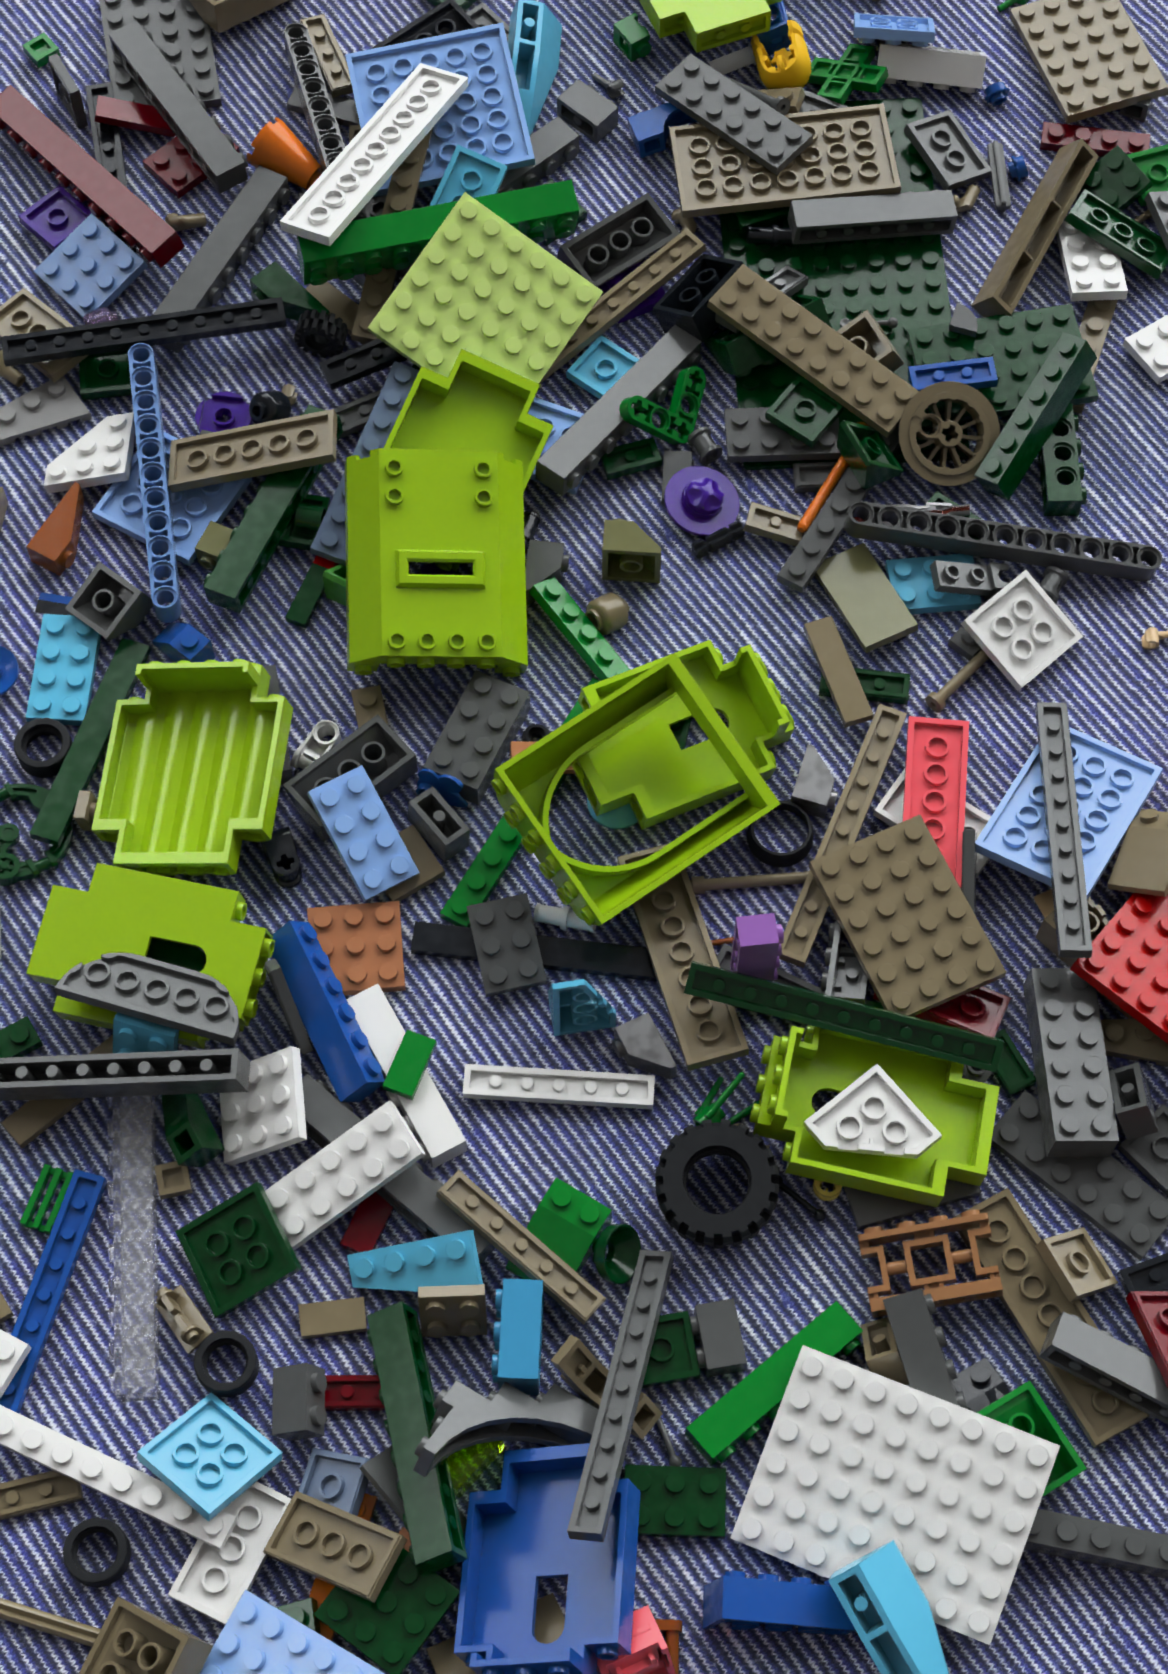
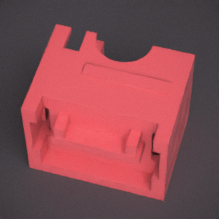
(648, 1650)

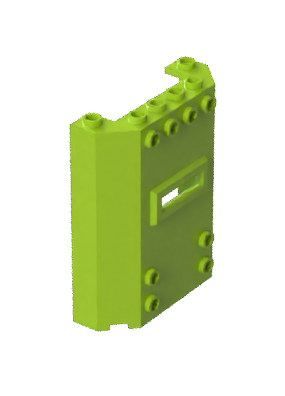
(435, 511)

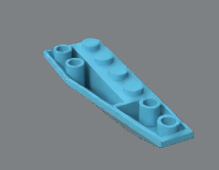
(535, 53)
(890, 1613)

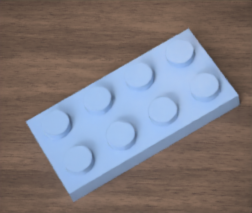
(363, 833)

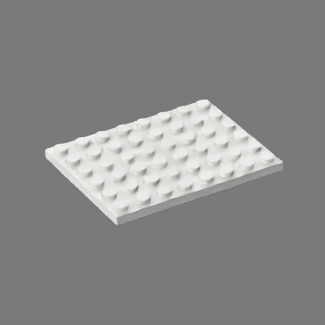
(885, 1462)

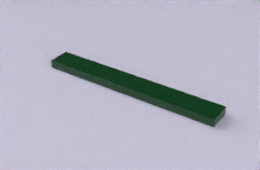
(88, 743)

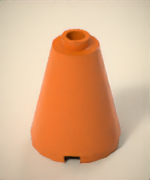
(285, 154)

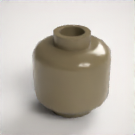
(608, 613)

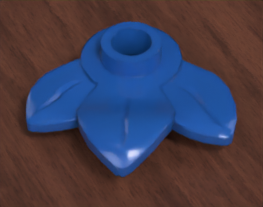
(445, 785)

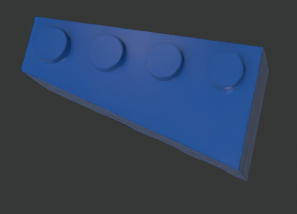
(775, 1604)

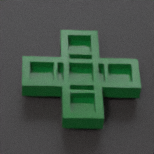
(848, 73)

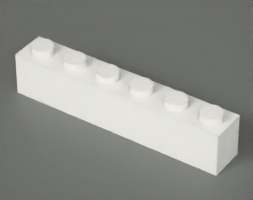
(427, 1112)

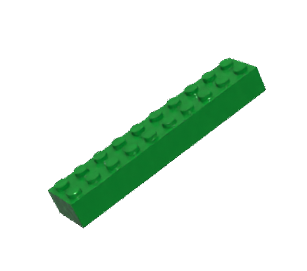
(401, 236)

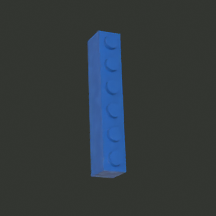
(326, 1013)

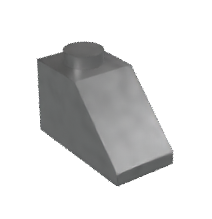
(814, 785)
(644, 1047)

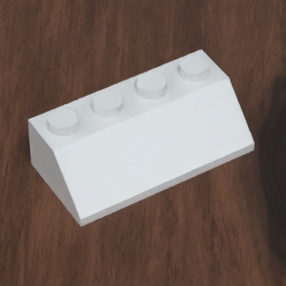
(933, 65)

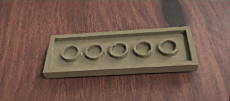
(253, 450)

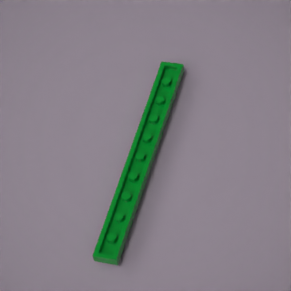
(490, 862)

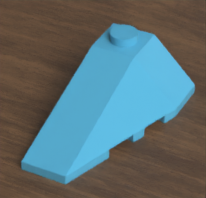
(578, 1008)

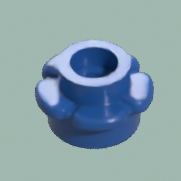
(996, 93)
(1017, 167)

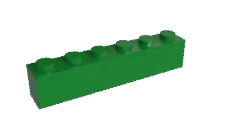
(761, 1392)

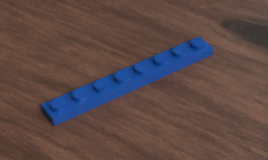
(53, 1277)

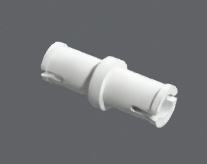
(561, 917)

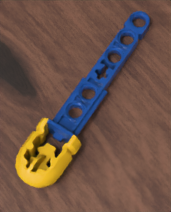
(793, 66)

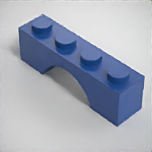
(651, 128)

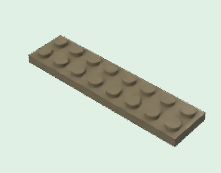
(813, 349)
(675, 938)
(1034, 1303)

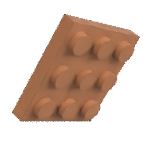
(362, 944)

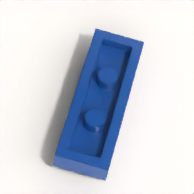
(973, 372)

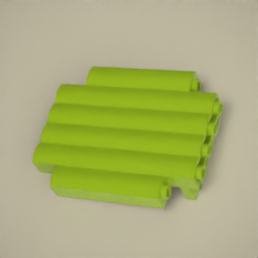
(193, 767)

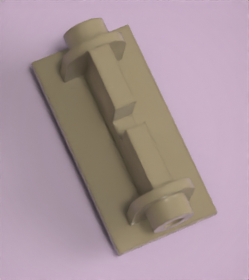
(183, 1317)

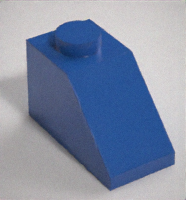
(184, 642)

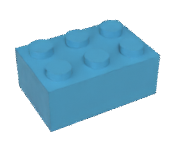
(519, 1334)

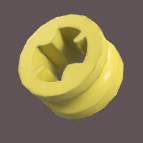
(825, 1195)

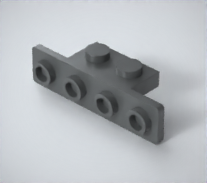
(845, 975)

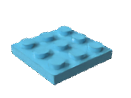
(209, 1456)

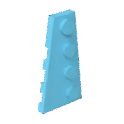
(420, 1263)

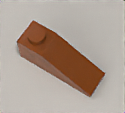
(57, 539)

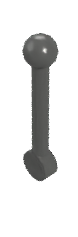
(891, 322)
(674, 1459)

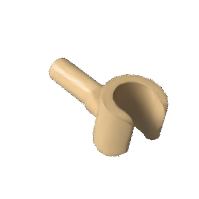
(1151, 638)

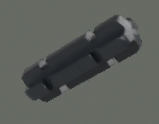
(718, 539)

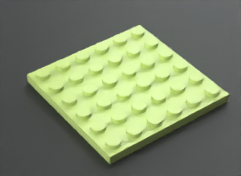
(484, 293)

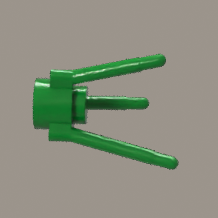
(713, 1111)

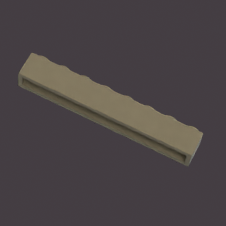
(1035, 230)

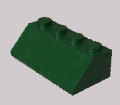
(740, 354)

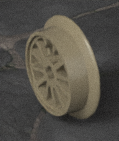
(910, 427)

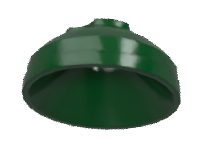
(622, 1253)

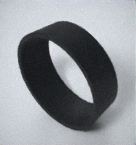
(782, 859)

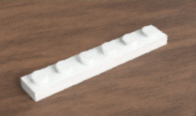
(558, 1086)

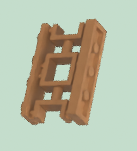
(924, 1238)

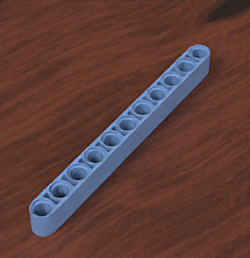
(154, 491)

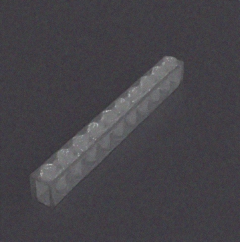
(134, 1249)

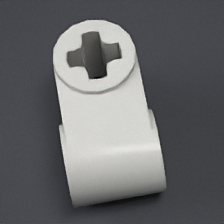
(313, 746)

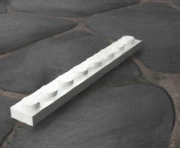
(110, 1477)

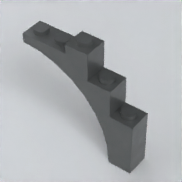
(509, 1415)

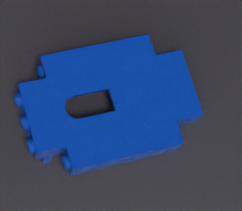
(523, 1537)

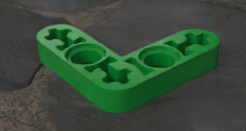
(675, 415)

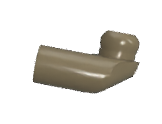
(10, 373)

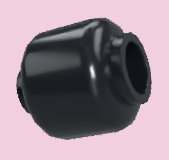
(269, 406)

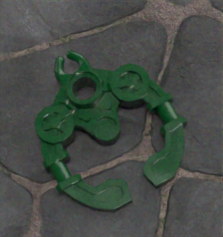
(10, 868)

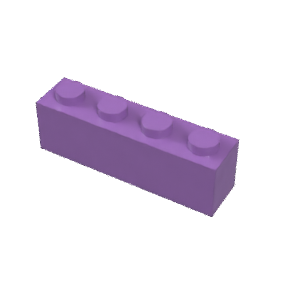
(757, 946)

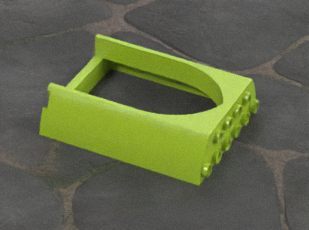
(529, 779)

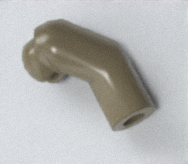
(968, 200)
(185, 222)
(688, 223)

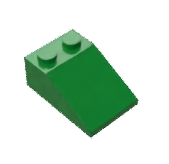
(567, 1225)
(1028, 1412)

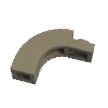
(588, 1378)

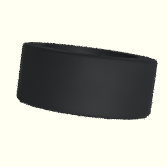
(35, 729)
(217, 1340)
(73, 1541)

